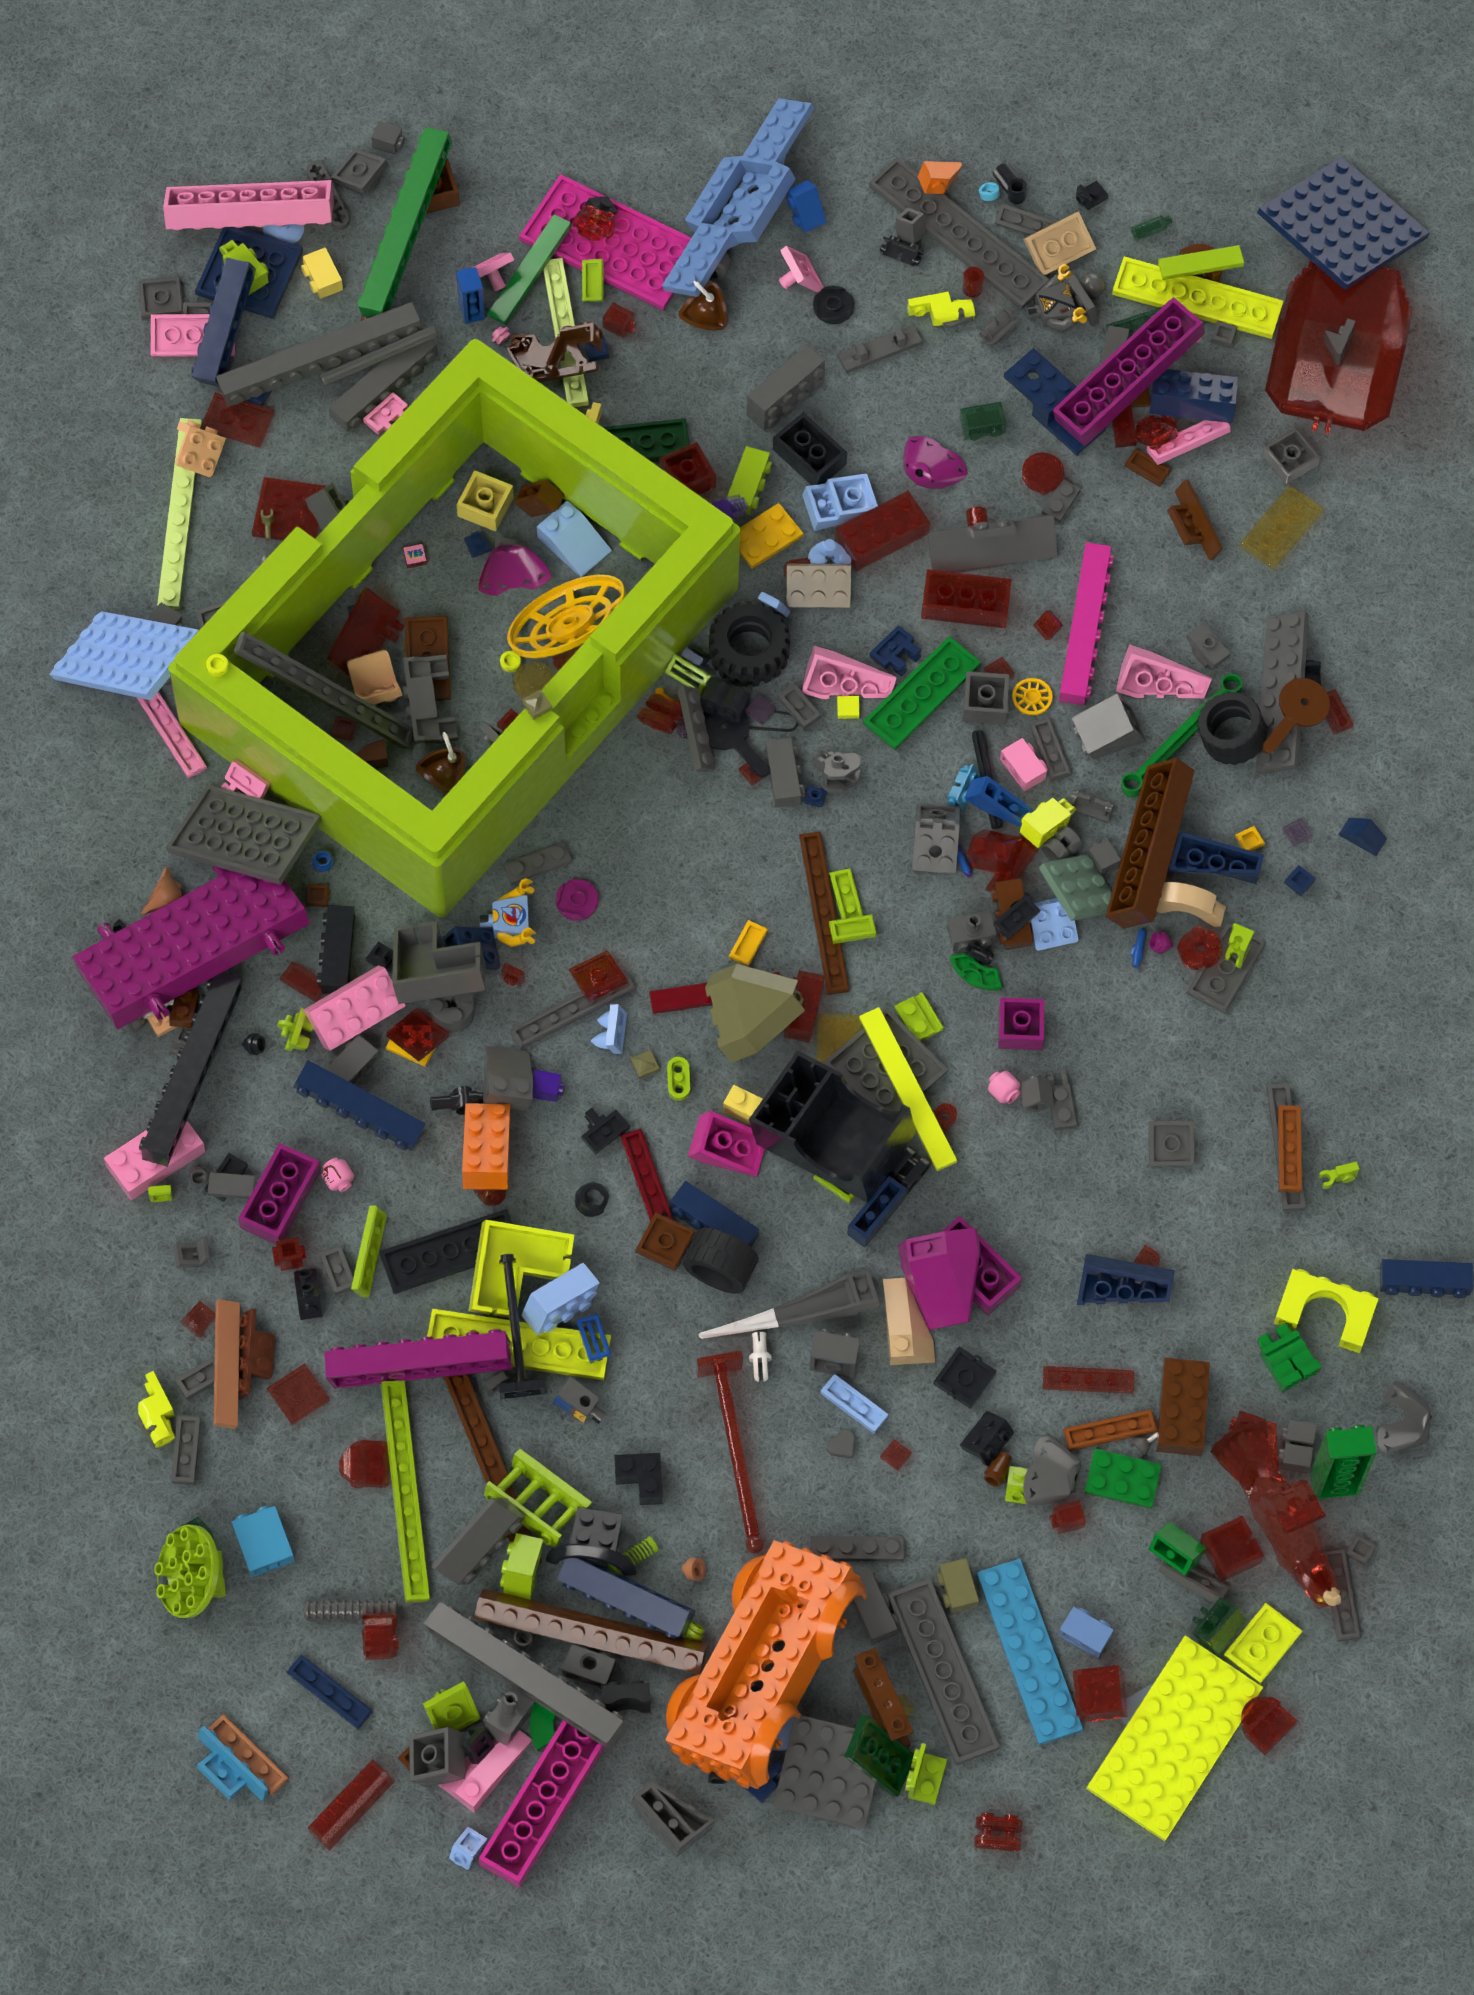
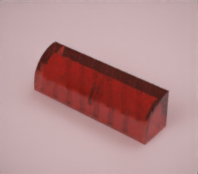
(350, 1805)

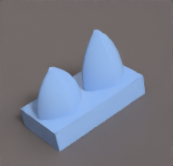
(614, 1036)

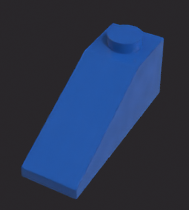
(996, 800)

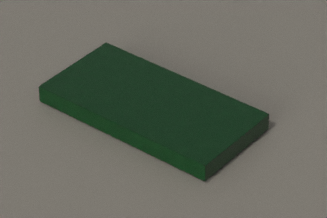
(653, 438)
(878, 1757)

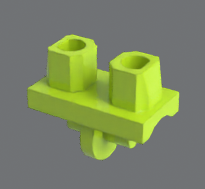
(295, 1039)

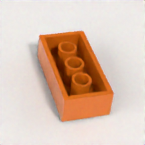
(486, 1146)

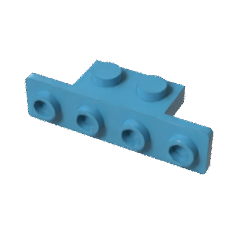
(226, 1770)

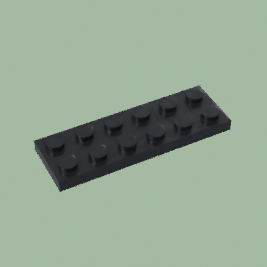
(435, 1254)

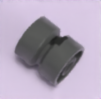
(1064, 844)

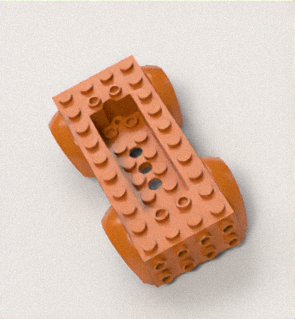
(775, 1598)

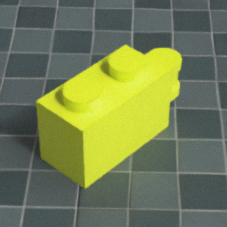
(1046, 821)

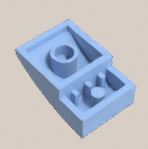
(838, 500)

